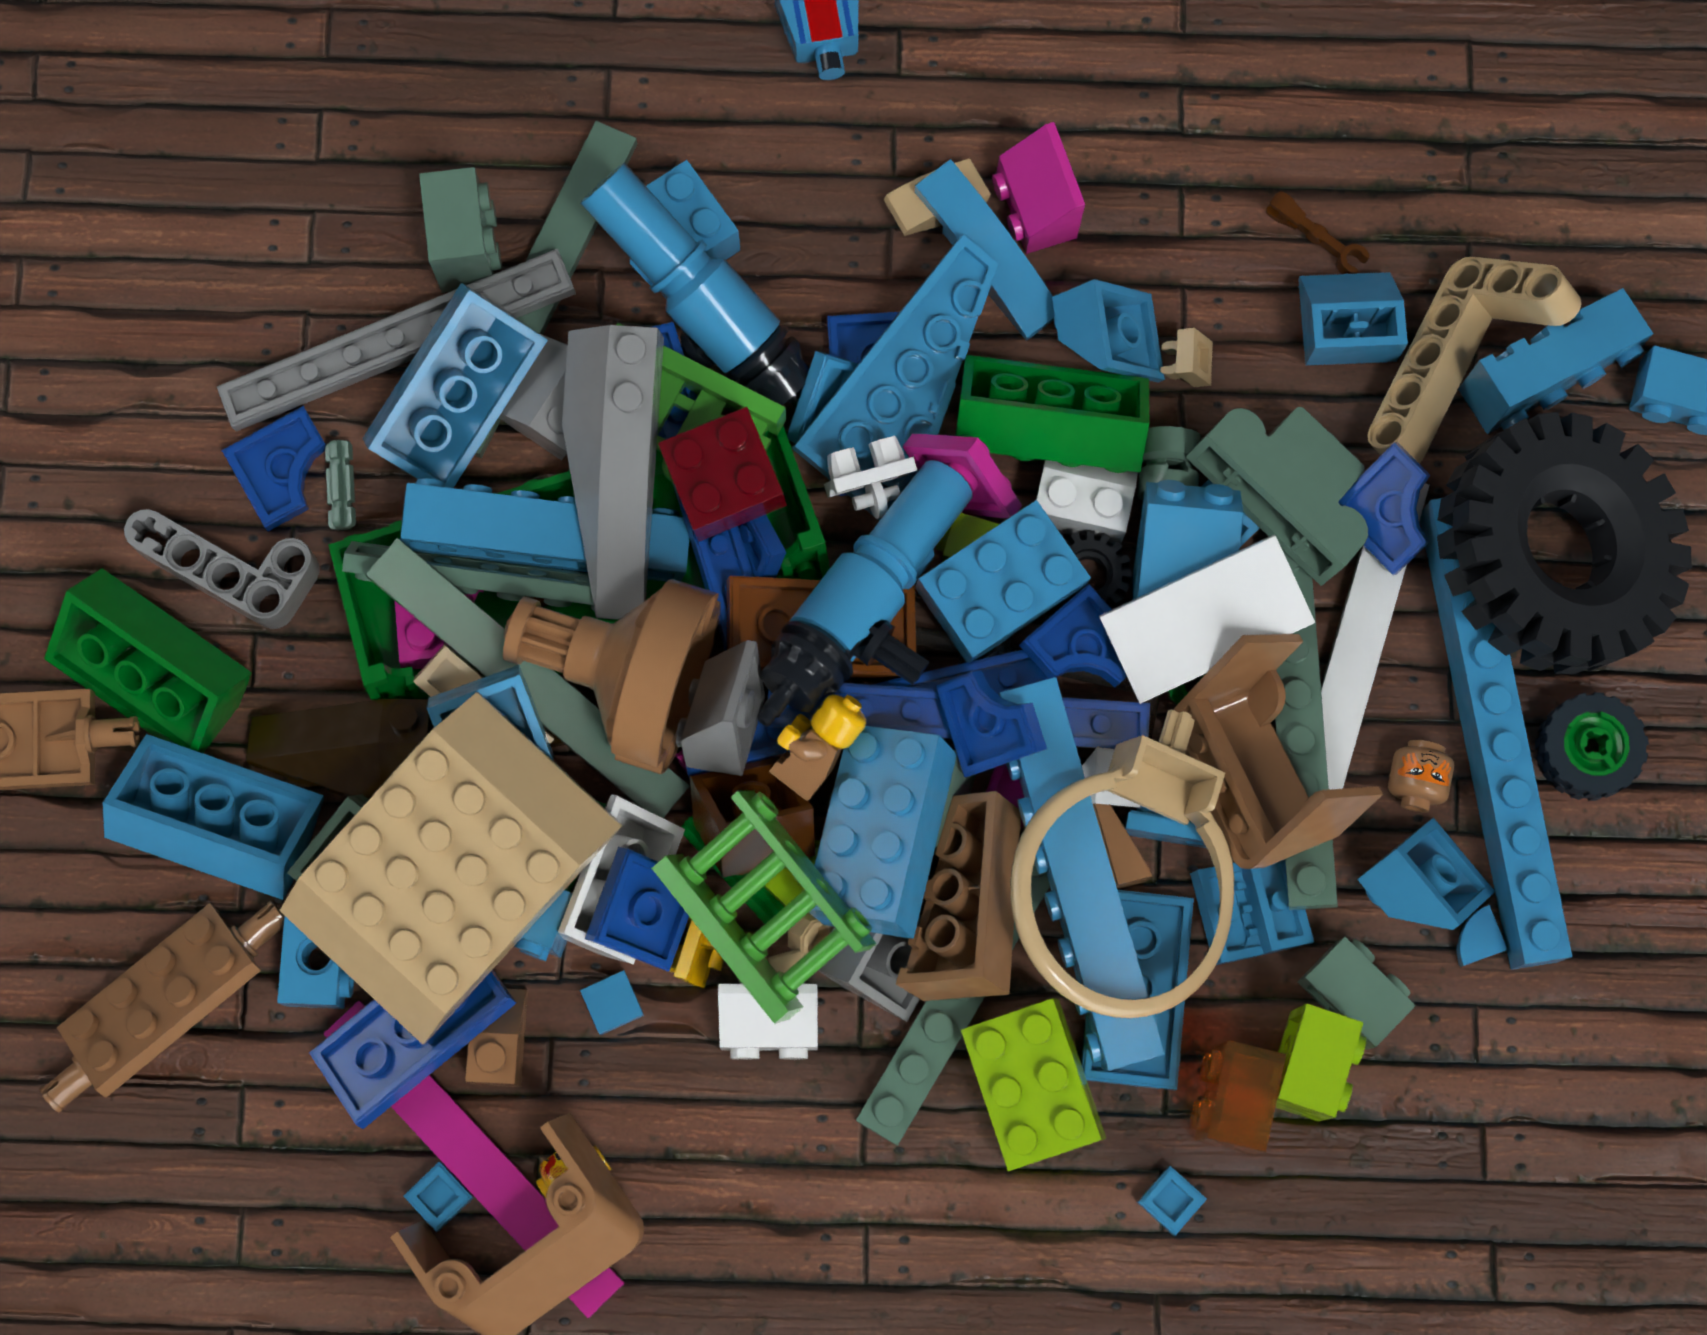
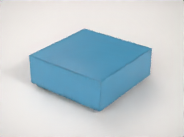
(612, 1002)
(438, 1196)
(1171, 1200)

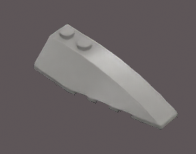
(612, 455)

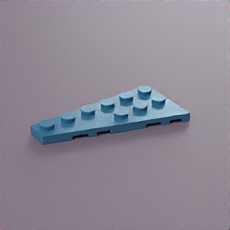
(909, 370)

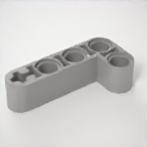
(216, 563)

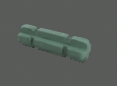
(340, 485)

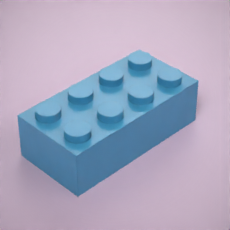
(885, 825)

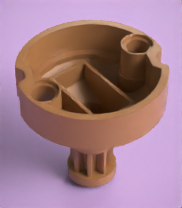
(634, 666)

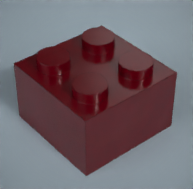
(722, 474)

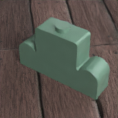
(1289, 485)

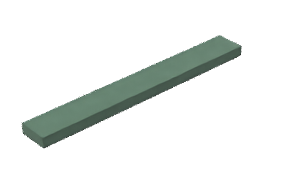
(569, 223)
(481, 644)

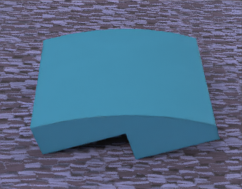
(1260, 912)

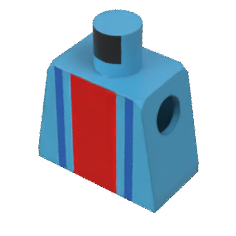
(821, 32)

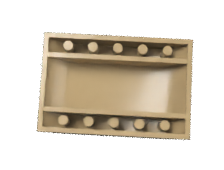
(448, 866)

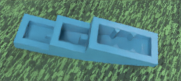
(1016, 283)

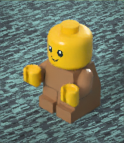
(816, 750)

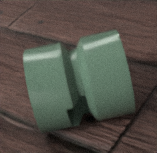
(1166, 457)

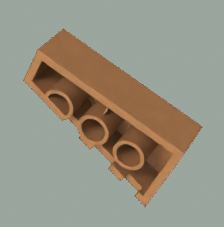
(967, 915)

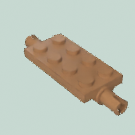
(54, 738)
(159, 1000)

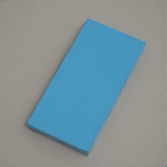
(1162, 943)

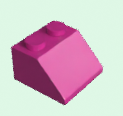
(1039, 191)

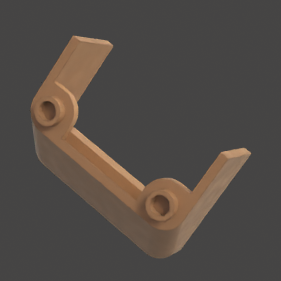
(1261, 796)
(592, 1235)

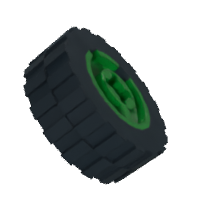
(1591, 774)

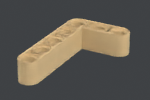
(1450, 335)

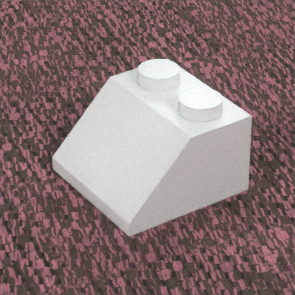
(1087, 499)
(747, 1028)

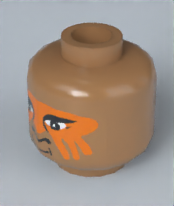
(1421, 775)

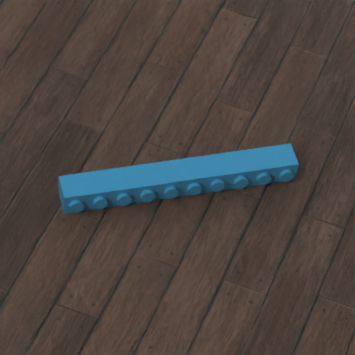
(1500, 773)

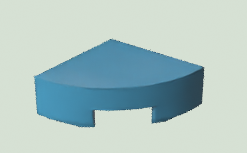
(1479, 938)

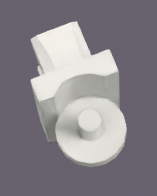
(888, 464)

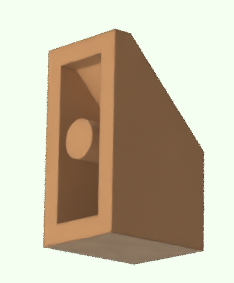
(498, 1051)

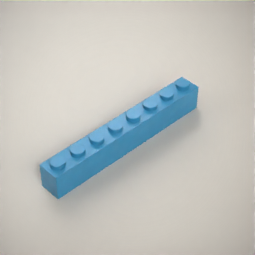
(1082, 886)

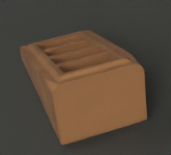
(1124, 858)

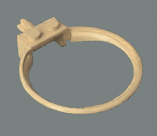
(1162, 781)

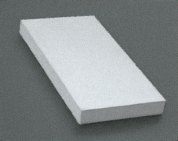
(1199, 617)

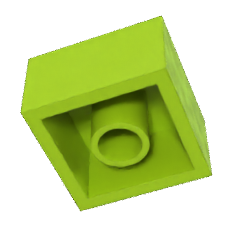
(1318, 1061)

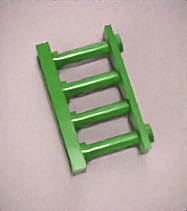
(717, 913)

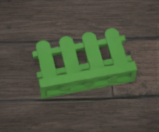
(714, 396)

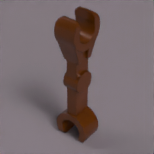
(1287, 212)

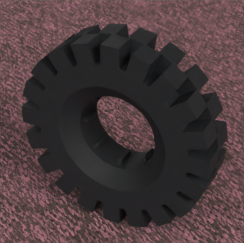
(1628, 533)

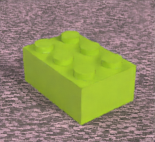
(1033, 1084)

